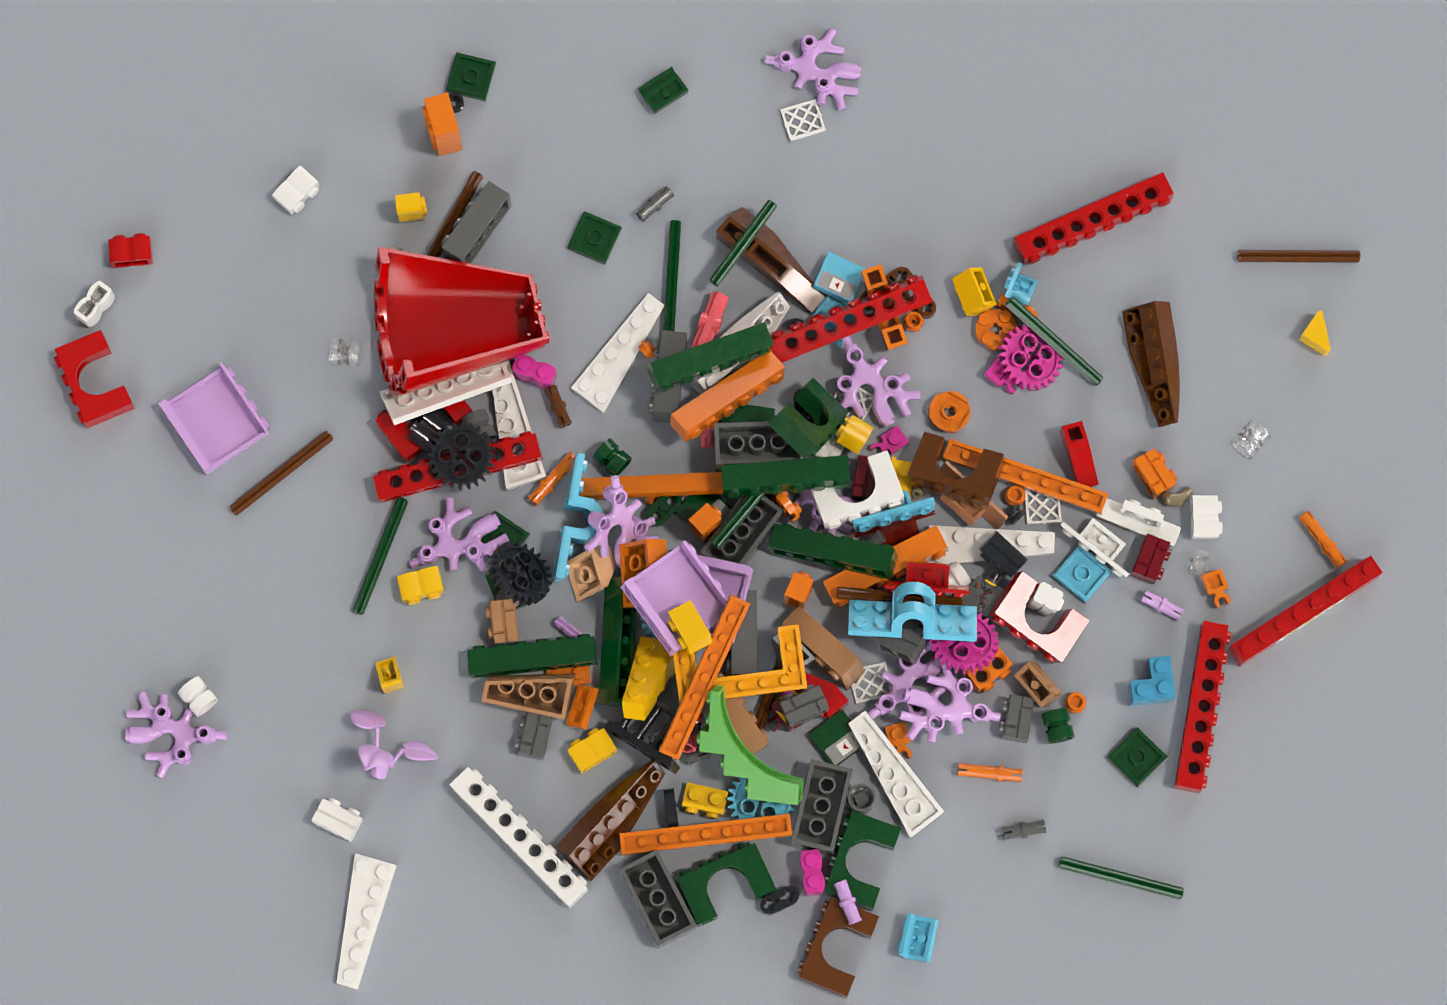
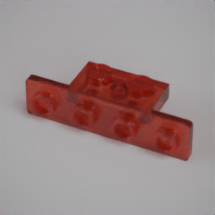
(896, 531)

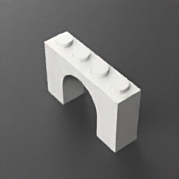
(886, 494)

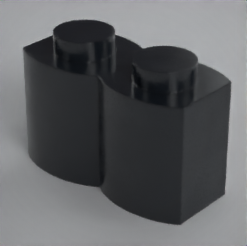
(427, 427)

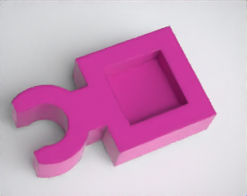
(994, 374)
(891, 441)

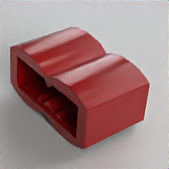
(130, 251)

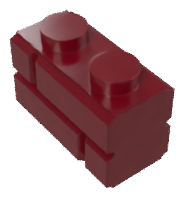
(863, 480)
(1150, 559)

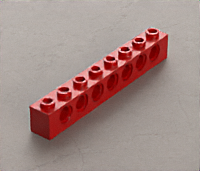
(1157, 185)
(861, 321)
(386, 492)
(1184, 779)

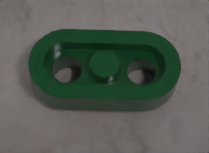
(661, 507)

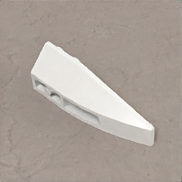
(770, 312)

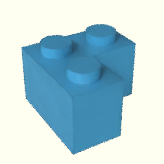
(1158, 686)

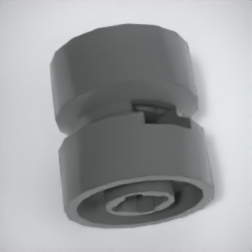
(480, 418)
(861, 798)

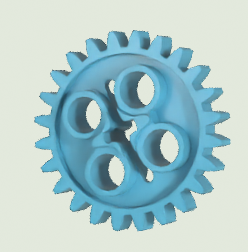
(740, 798)

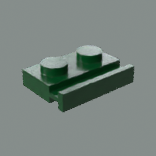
(663, 90)

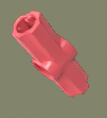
(711, 319)

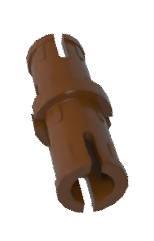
(558, 406)

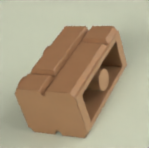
(503, 621)
(1038, 684)

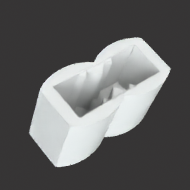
(296, 190)
(91, 307)
(1204, 517)

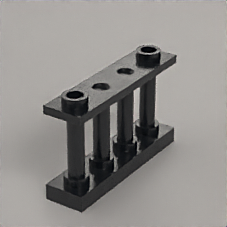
(636, 738)

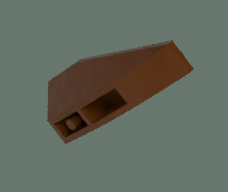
(771, 259)
(1155, 357)
(597, 835)

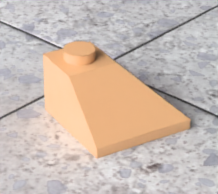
(590, 572)

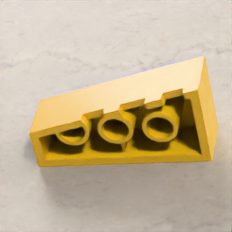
(647, 678)

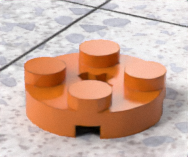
(987, 320)
(952, 423)
(790, 509)

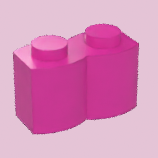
(528, 370)
(811, 868)

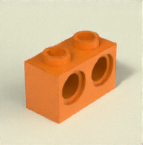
(705, 522)
(798, 590)
(991, 673)

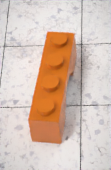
(892, 329)

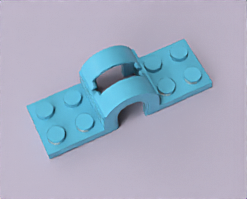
(578, 504)
(887, 618)

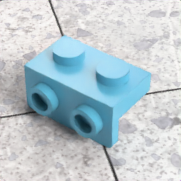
(1020, 286)
(918, 938)

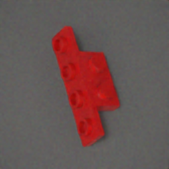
(933, 575)

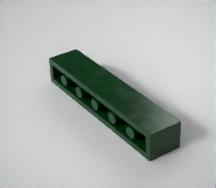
(710, 356)
(785, 475)
(833, 550)
(616, 646)
(532, 657)

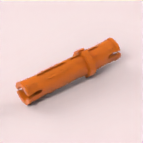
(546, 486)
(1327, 545)
(990, 772)

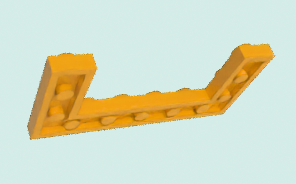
(788, 679)

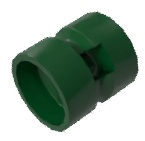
(610, 456)
(1057, 725)

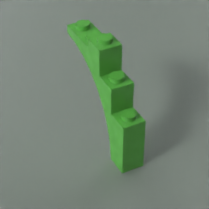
(738, 761)

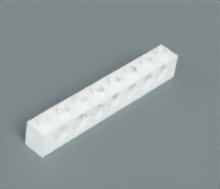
(462, 786)

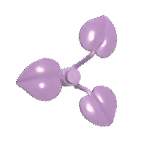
(381, 760)

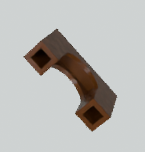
(975, 488)
(815, 968)

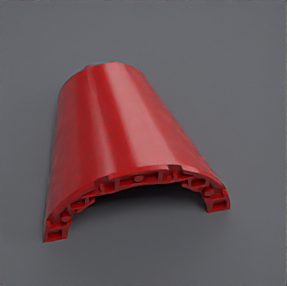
(450, 318)

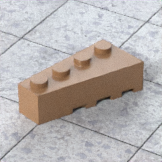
(827, 650)
(531, 693)
(745, 724)

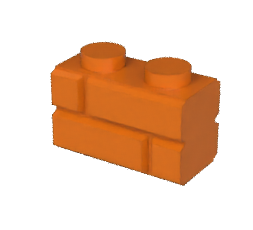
(1154, 473)

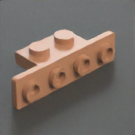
(966, 509)

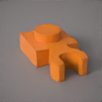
(1216, 584)
(897, 736)

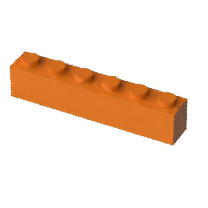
(727, 396)
(918, 548)

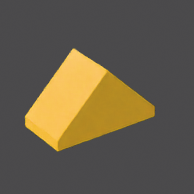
(1316, 335)
(389, 675)

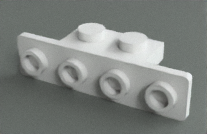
(1139, 519)
(1101, 541)

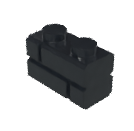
(1003, 554)

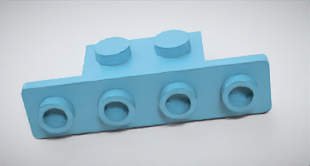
(889, 515)

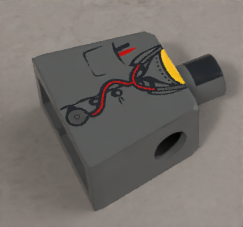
(984, 594)

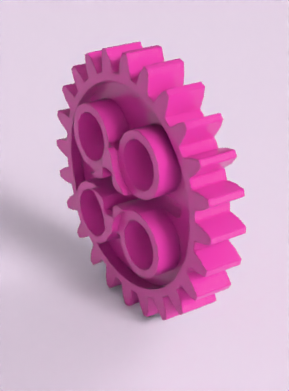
(1015, 346)
(974, 656)

